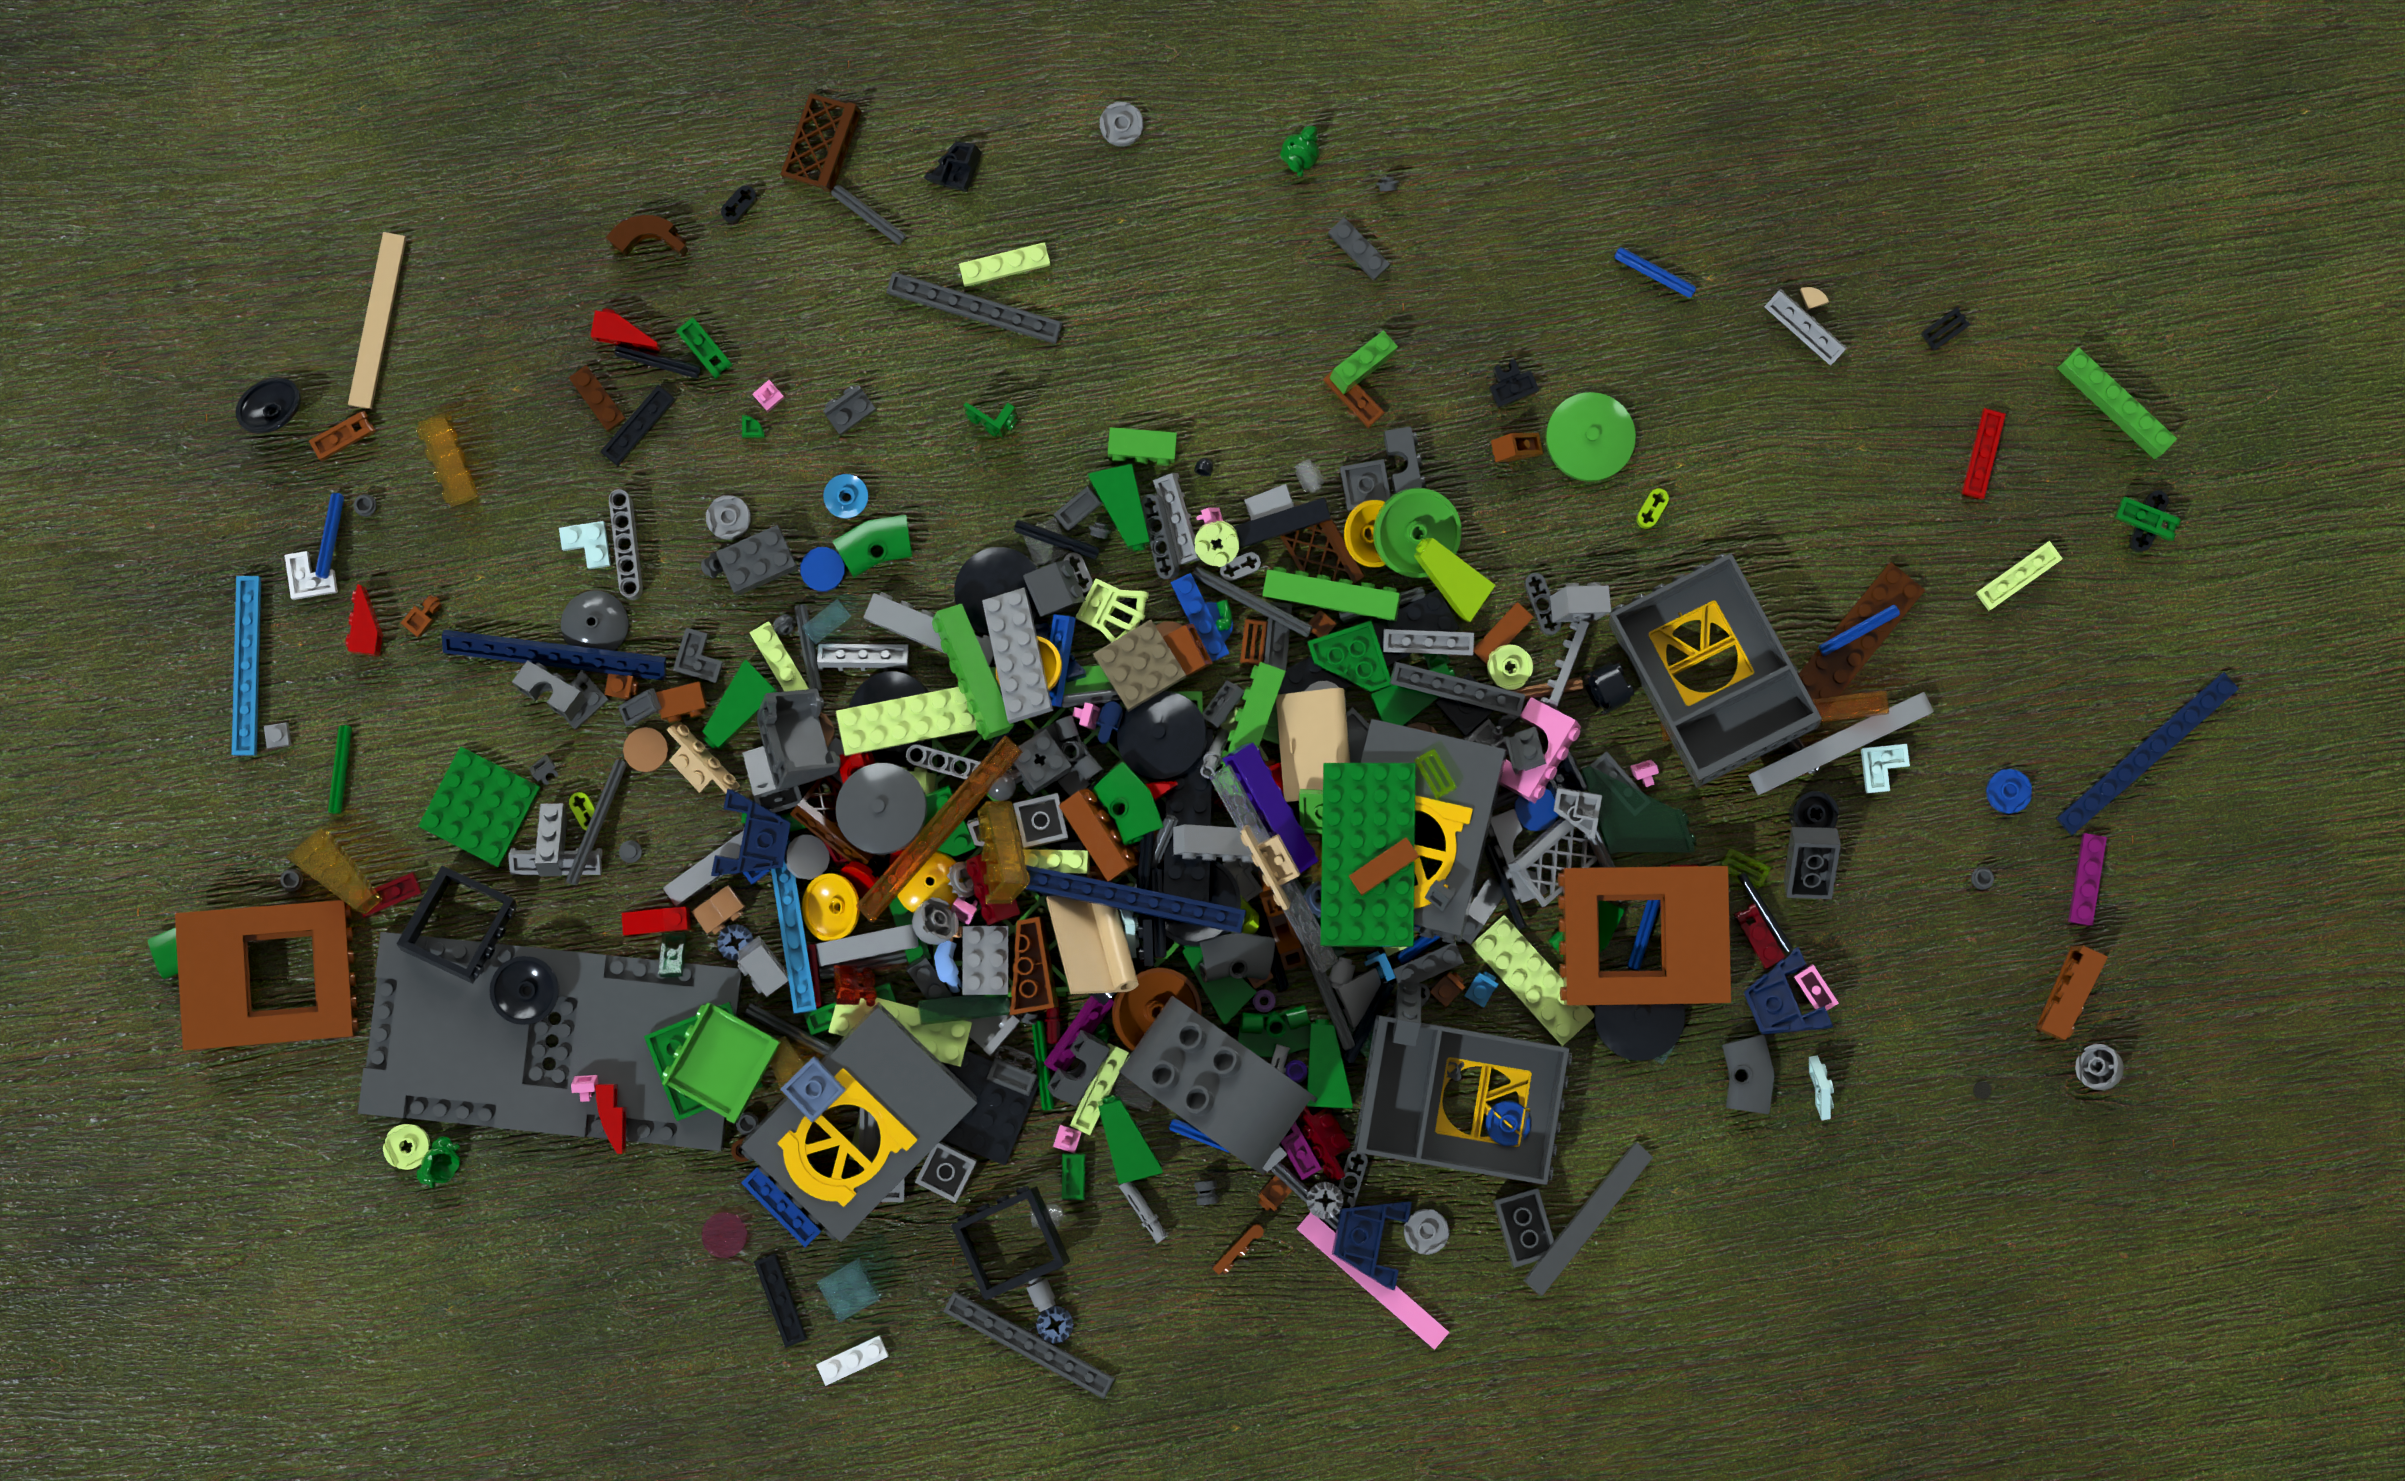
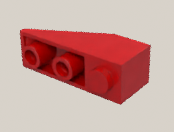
(365, 631)

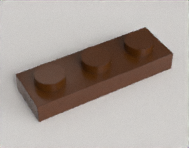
(597, 398)

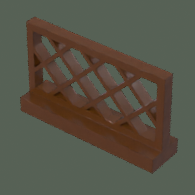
(839, 143)
(1338, 543)
(828, 831)

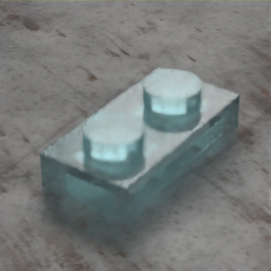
(826, 621)

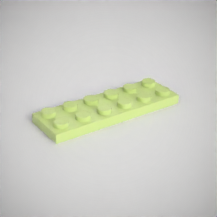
(904, 721)
(1530, 979)
(943, 1040)

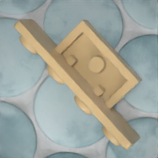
(697, 762)
(1274, 862)

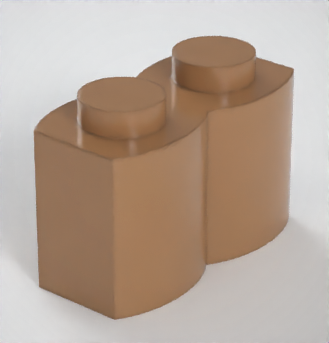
(719, 910)

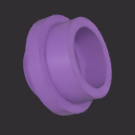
(1271, 1000)

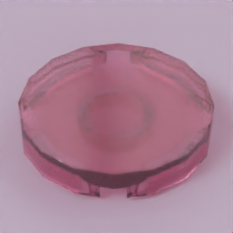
(724, 1235)

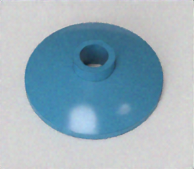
(842, 485)

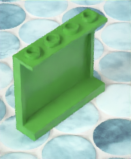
(721, 1062)

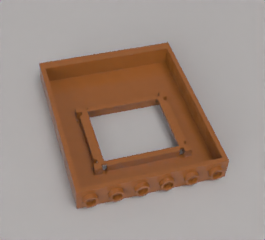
(1692, 935)
(217, 975)

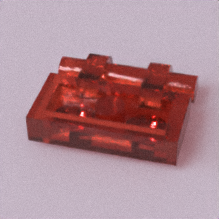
(847, 985)

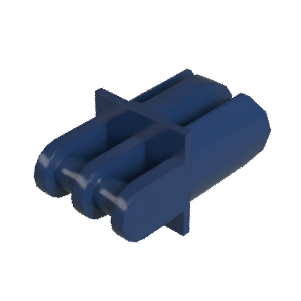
(1109, 720)

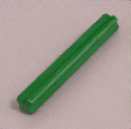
(339, 769)
(1043, 1071)

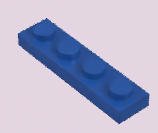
(1200, 616)
(1061, 637)
(781, 1207)

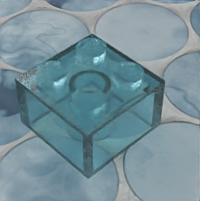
(849, 1290)

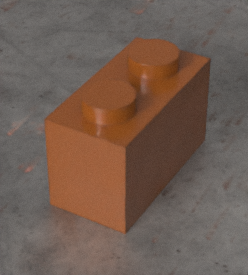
(1188, 649)
(682, 701)

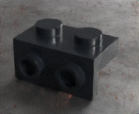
(1567, 776)

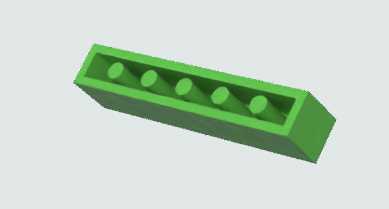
(2116, 403)
(1332, 595)
(972, 671)
(1257, 708)

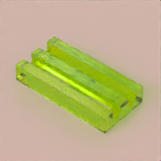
(1444, 790)
(1727, 859)

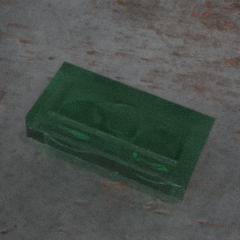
(672, 954)

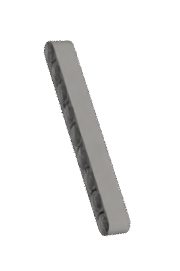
(1840, 743)

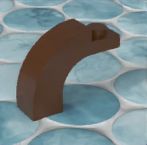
(642, 227)
(1283, 932)

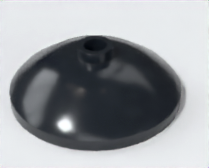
(268, 405)
(509, 985)

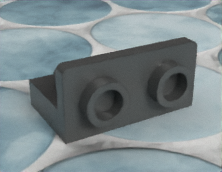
(848, 409)
(1222, 704)

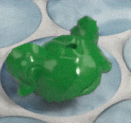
(1303, 152)
(439, 1163)

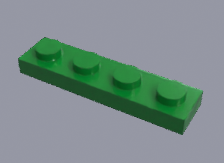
(822, 1017)

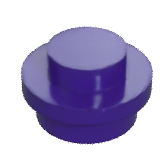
(1296, 1071)

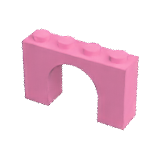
(1560, 731)

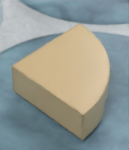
(1813, 297)

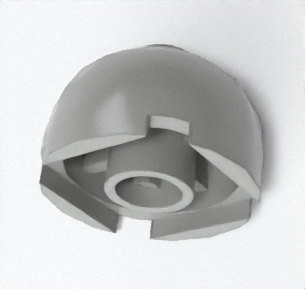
(934, 921)
(2099, 1067)

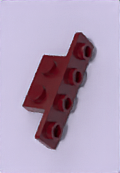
(1325, 1139)

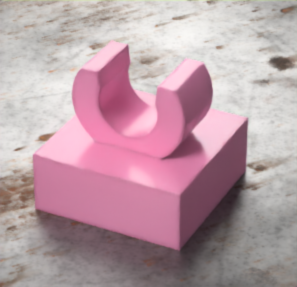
(768, 395)
(1210, 515)
(1088, 715)
(1645, 771)
(964, 911)
(585, 1086)
(1067, 1139)

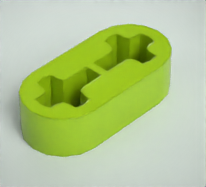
(1648, 506)
(578, 812)

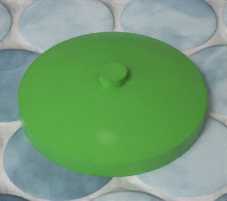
(1590, 436)
(1409, 519)

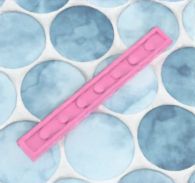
(1394, 1300)

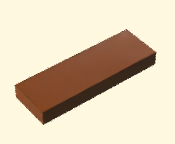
(1358, 402)
(1503, 632)
(1384, 866)

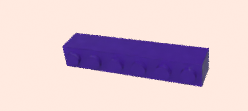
(1270, 804)

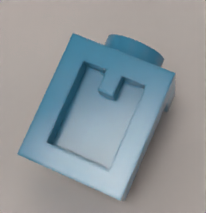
(1384, 968)
(1481, 988)

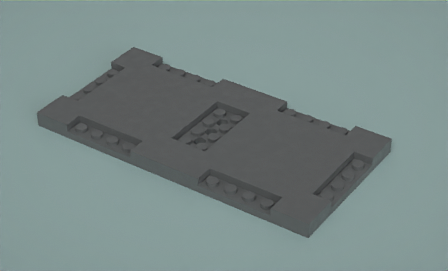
(455, 1060)

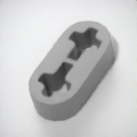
(1082, 570)
(1242, 572)

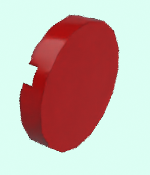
(859, 876)

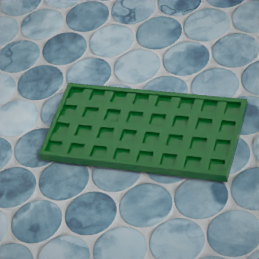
(1363, 816)

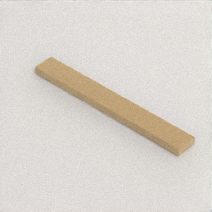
(377, 320)

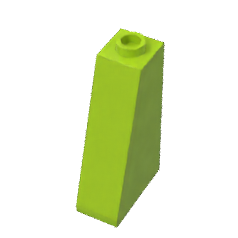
(1455, 579)

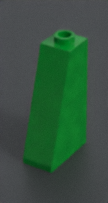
(1121, 500)
(1402, 704)
(737, 706)
(1226, 994)
(1325, 1068)
(1127, 1144)

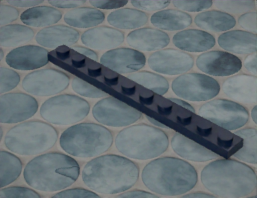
(554, 655)
(2147, 753)
(1136, 899)

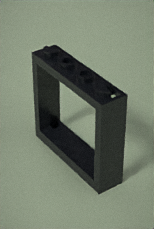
(426, 908)
(1048, 1229)

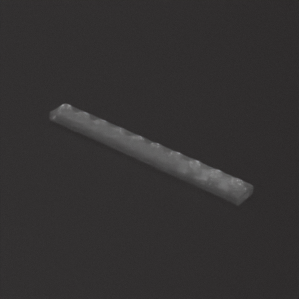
(1299, 913)

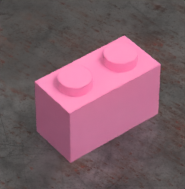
(1815, 988)

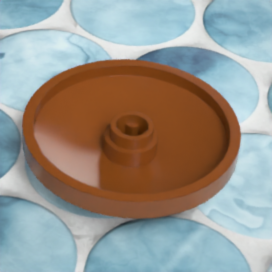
(1138, 1008)

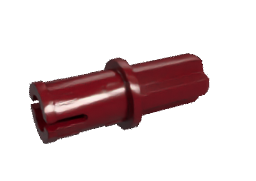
(1053, 1024)

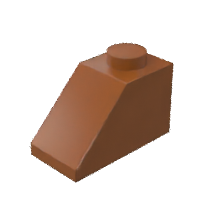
(1516, 447)

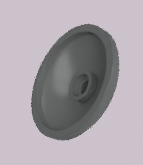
(610, 624)

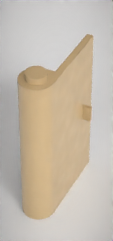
(1310, 734)
(1092, 946)

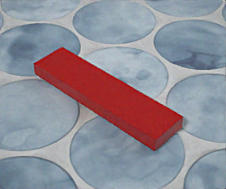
(1983, 453)

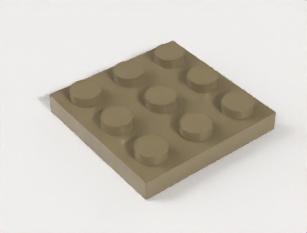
(1139, 665)

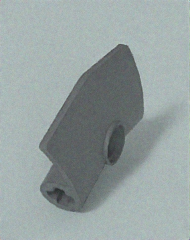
(1084, 767)
(1251, 952)
(1756, 1089)

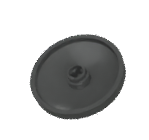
(881, 808)

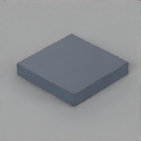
(813, 1089)

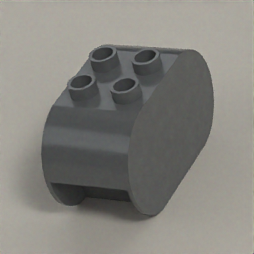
(1216, 1084)

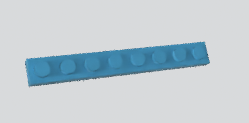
(246, 666)
(793, 940)

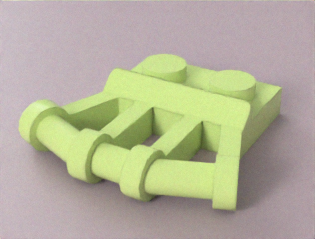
(1101, 602)

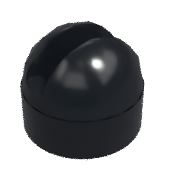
(1204, 467)

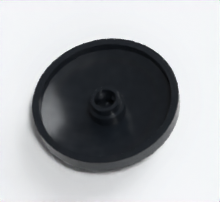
(990, 575)
(887, 687)
(1162, 737)
(1222, 891)
(1639, 1030)

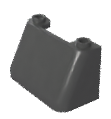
(795, 738)

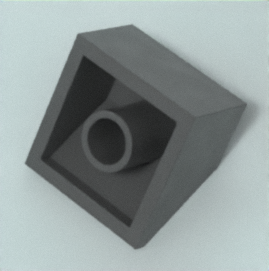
(1054, 588)

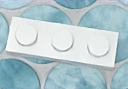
(852, 1360)

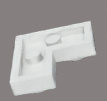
(304, 582)

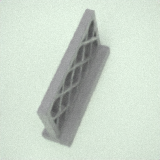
(1541, 845)

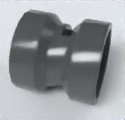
(1207, 1197)

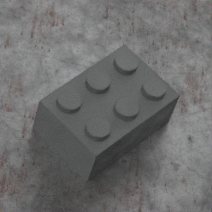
(757, 560)
(1811, 862)
(1523, 1226)

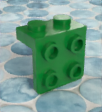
(1005, 421)

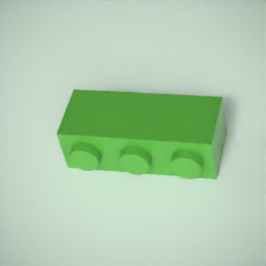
(1363, 362)
(1142, 446)

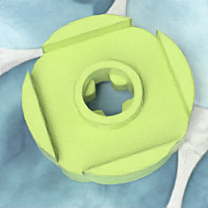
(1213, 531)
(1498, 660)
(395, 1140)

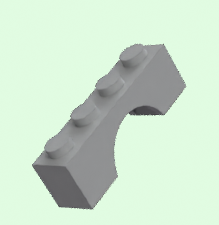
(1505, 829)

